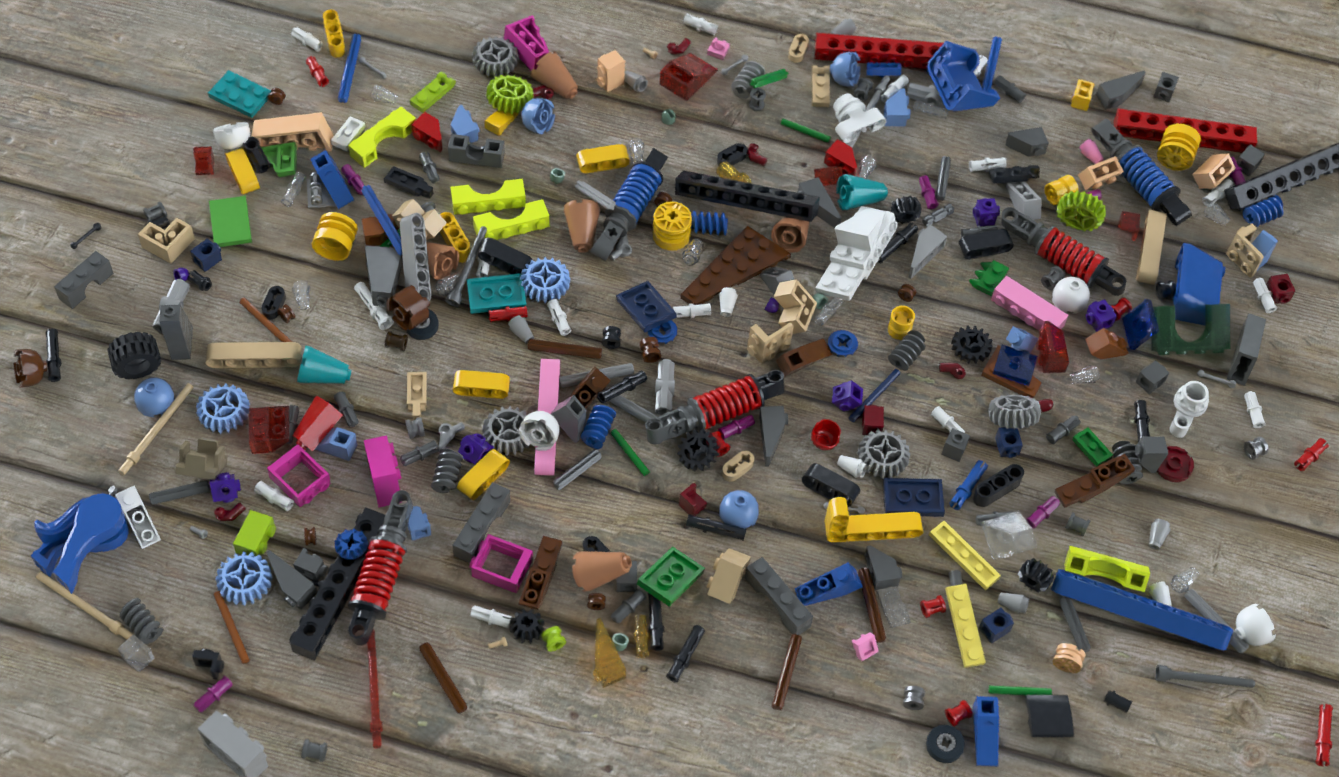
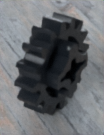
(971, 344)
(696, 446)

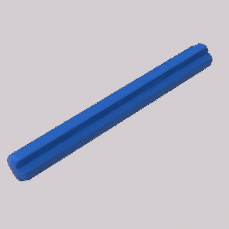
(991, 64)
(349, 68)
(383, 218)

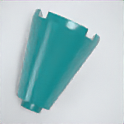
(859, 192)
(322, 368)

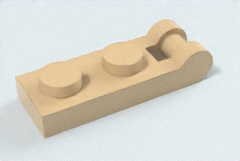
(820, 86)

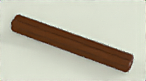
(564, 348)
(872, 605)
(786, 672)
(443, 677)

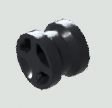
(1165, 289)
(611, 337)

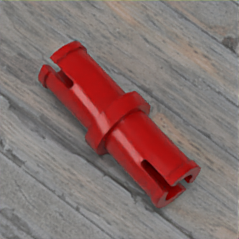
(317, 71)
(507, 313)
(1311, 454)

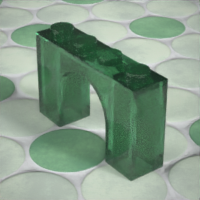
(1214, 338)

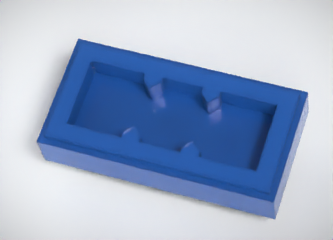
(883, 69)

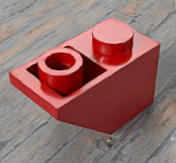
(427, 130)
(841, 156)

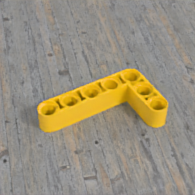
(846, 528)

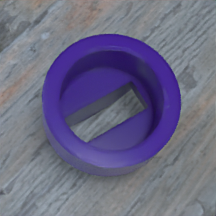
(181, 273)
(772, 306)

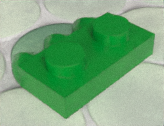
(989, 277)

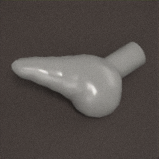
(622, 249)
(447, 433)

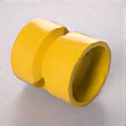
(1057, 188)
(901, 322)

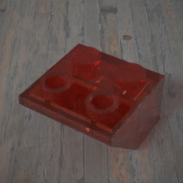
(1052, 349)
(268, 428)

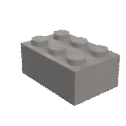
(233, 745)

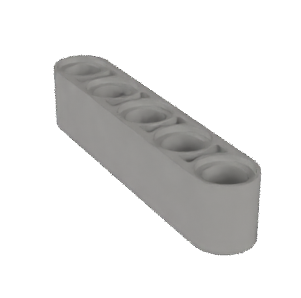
(415, 254)

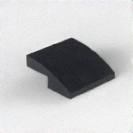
(1049, 716)

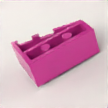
(527, 39)
(383, 469)

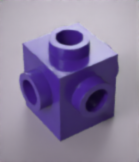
(986, 212)
(1100, 315)
(847, 395)
(474, 448)
(223, 494)

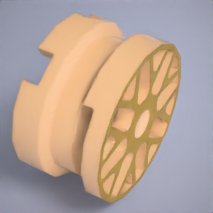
(1068, 657)

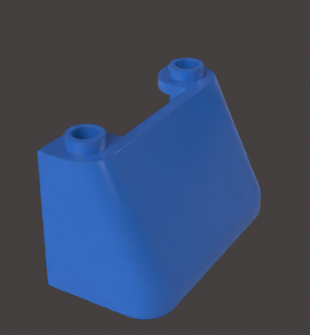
(955, 78)
(1197, 283)

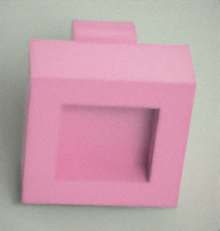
(718, 49)
(865, 646)

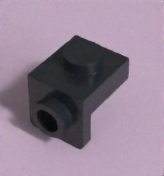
(209, 659)

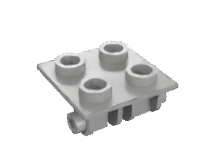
(317, 193)

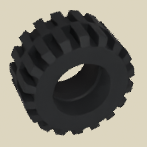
(134, 355)

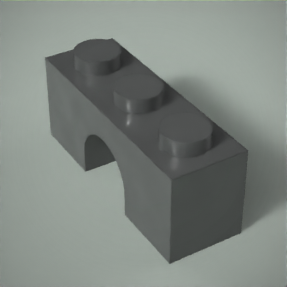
(462, 151)
(72, 287)

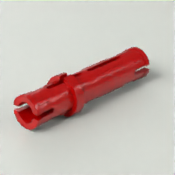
(1324, 741)

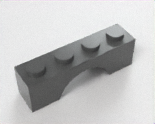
(489, 508)
(791, 610)

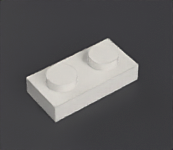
(347, 133)

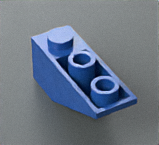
(332, 179)
(829, 585)
(986, 730)

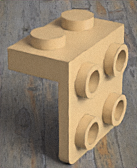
(1243, 252)
(766, 347)

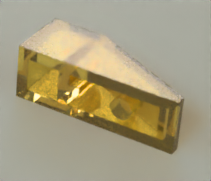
(608, 663)

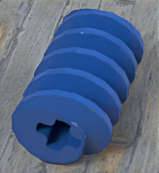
(1264, 211)
(710, 223)
(598, 426)

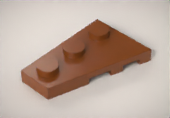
(1019, 388)

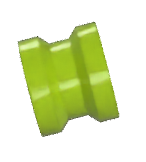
(553, 638)

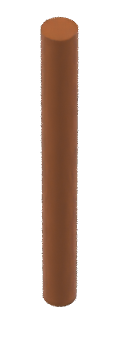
(266, 322)
(231, 627)

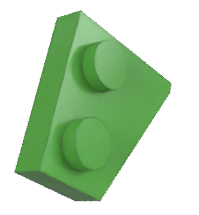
(282, 158)

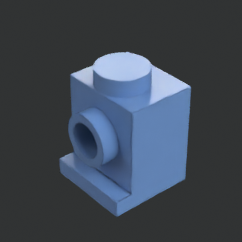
(1021, 339)
(418, 524)

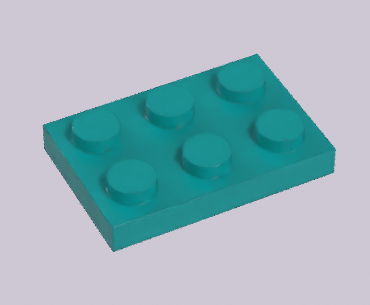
(239, 94)
(495, 293)

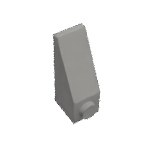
(1024, 199)
(929, 244)

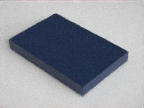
(646, 306)
(914, 496)

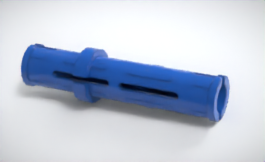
(965, 490)

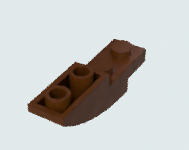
(1095, 482)
(541, 573)

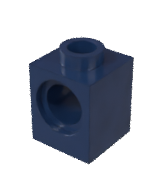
(206, 254)
(1008, 435)
(995, 632)

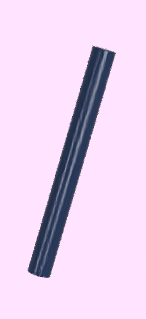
(874, 395)

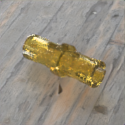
(641, 636)

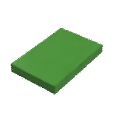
(230, 221)

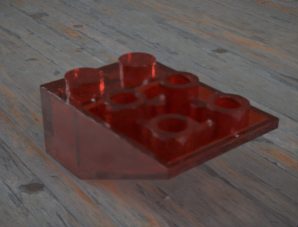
(686, 75)

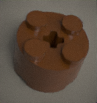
(408, 308)

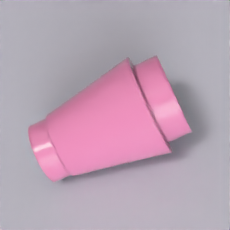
(1091, 151)

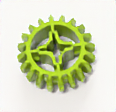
(509, 93)
(1081, 211)

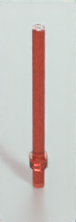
(376, 725)

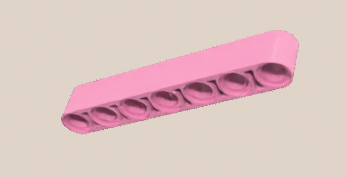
(547, 402)

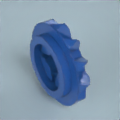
(670, 332)
(843, 336)
(356, 550)

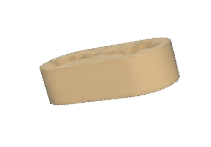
(799, 48)
(735, 463)

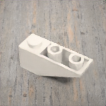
(137, 517)

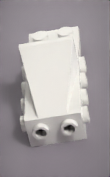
(858, 250)

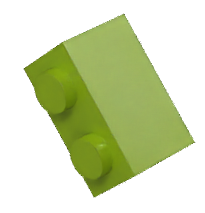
(254, 534)

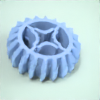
(556, 279)
(226, 414)
(234, 573)

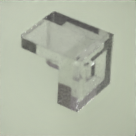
(136, 653)

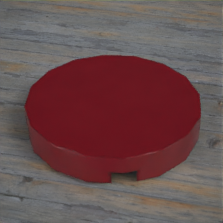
(1177, 465)

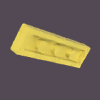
(964, 555)
(965, 625)

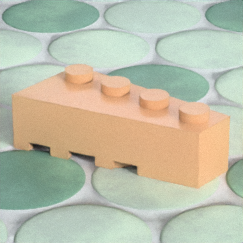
(305, 130)

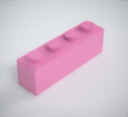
(1027, 305)

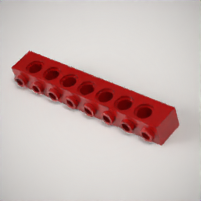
(876, 50)
(1212, 134)

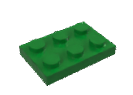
(670, 576)

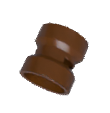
(650, 349)

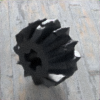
(906, 209)
(1035, 575)
(519, 628)

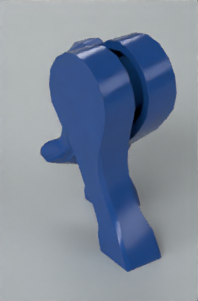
(86, 527)

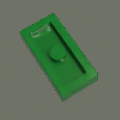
(1092, 447)

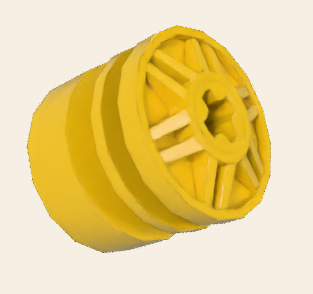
(1178, 147)
(672, 226)
(334, 236)

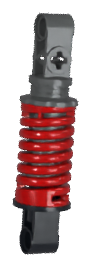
(1064, 253)
(716, 406)
(380, 569)

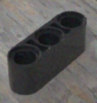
(986, 244)
(503, 256)
(1001, 478)
(830, 484)

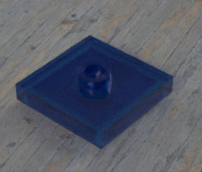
(1140, 324)
(1015, 365)

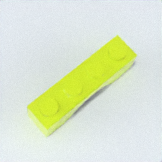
(394, 125)
(509, 196)
(533, 218)
(1092, 563)

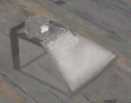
(1008, 535)

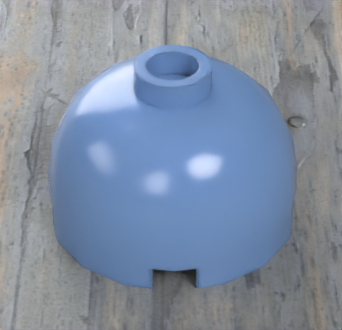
(845, 69)
(538, 115)
(153, 396)
(739, 509)

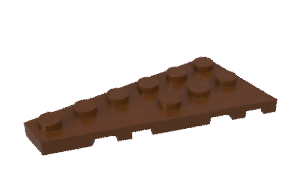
(736, 264)

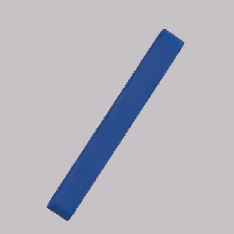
(1142, 609)

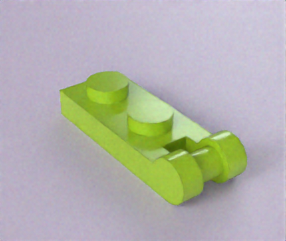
(432, 92)

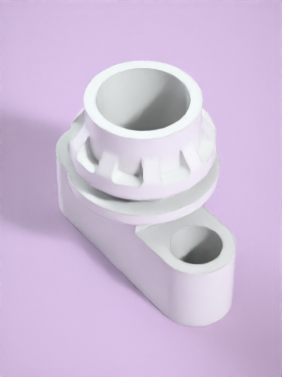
(854, 117)
(1190, 402)

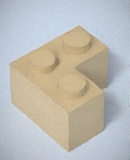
(432, 218)
(169, 242)
(797, 305)
(729, 571)

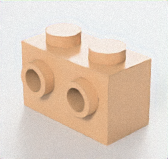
(611, 71)
(1213, 171)
(1101, 173)

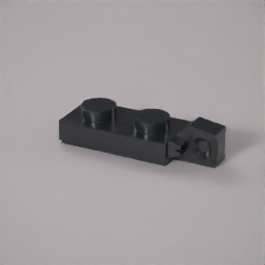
(1014, 174)
(408, 182)

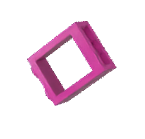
(287, 463)
(523, 554)

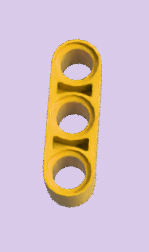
(334, 33)
(603, 158)
(242, 171)
(455, 236)
(481, 384)
(483, 474)

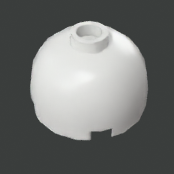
(232, 136)
(1071, 295)
(539, 430)
(1254, 626)

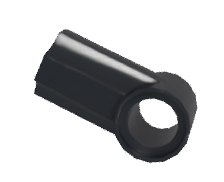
(256, 155)

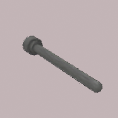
(454, 297)
(1164, 673)

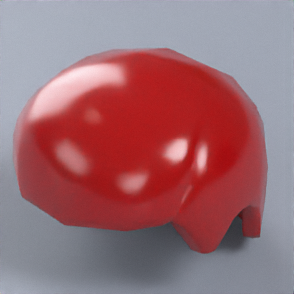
(826, 434)

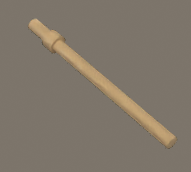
(134, 456)
(114, 626)

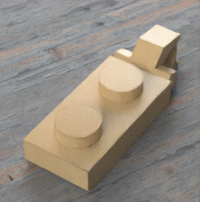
(416, 393)

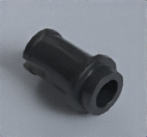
(161, 222)
(203, 283)
(1117, 701)

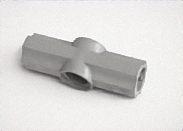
(925, 94)
(174, 297)
(664, 387)

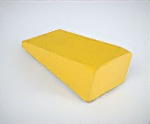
(1082, 95)
(499, 121)

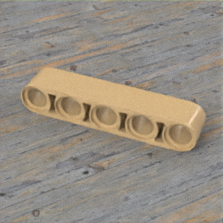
(1151, 247)
(253, 355)

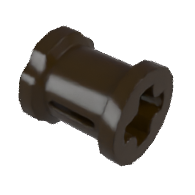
(396, 341)

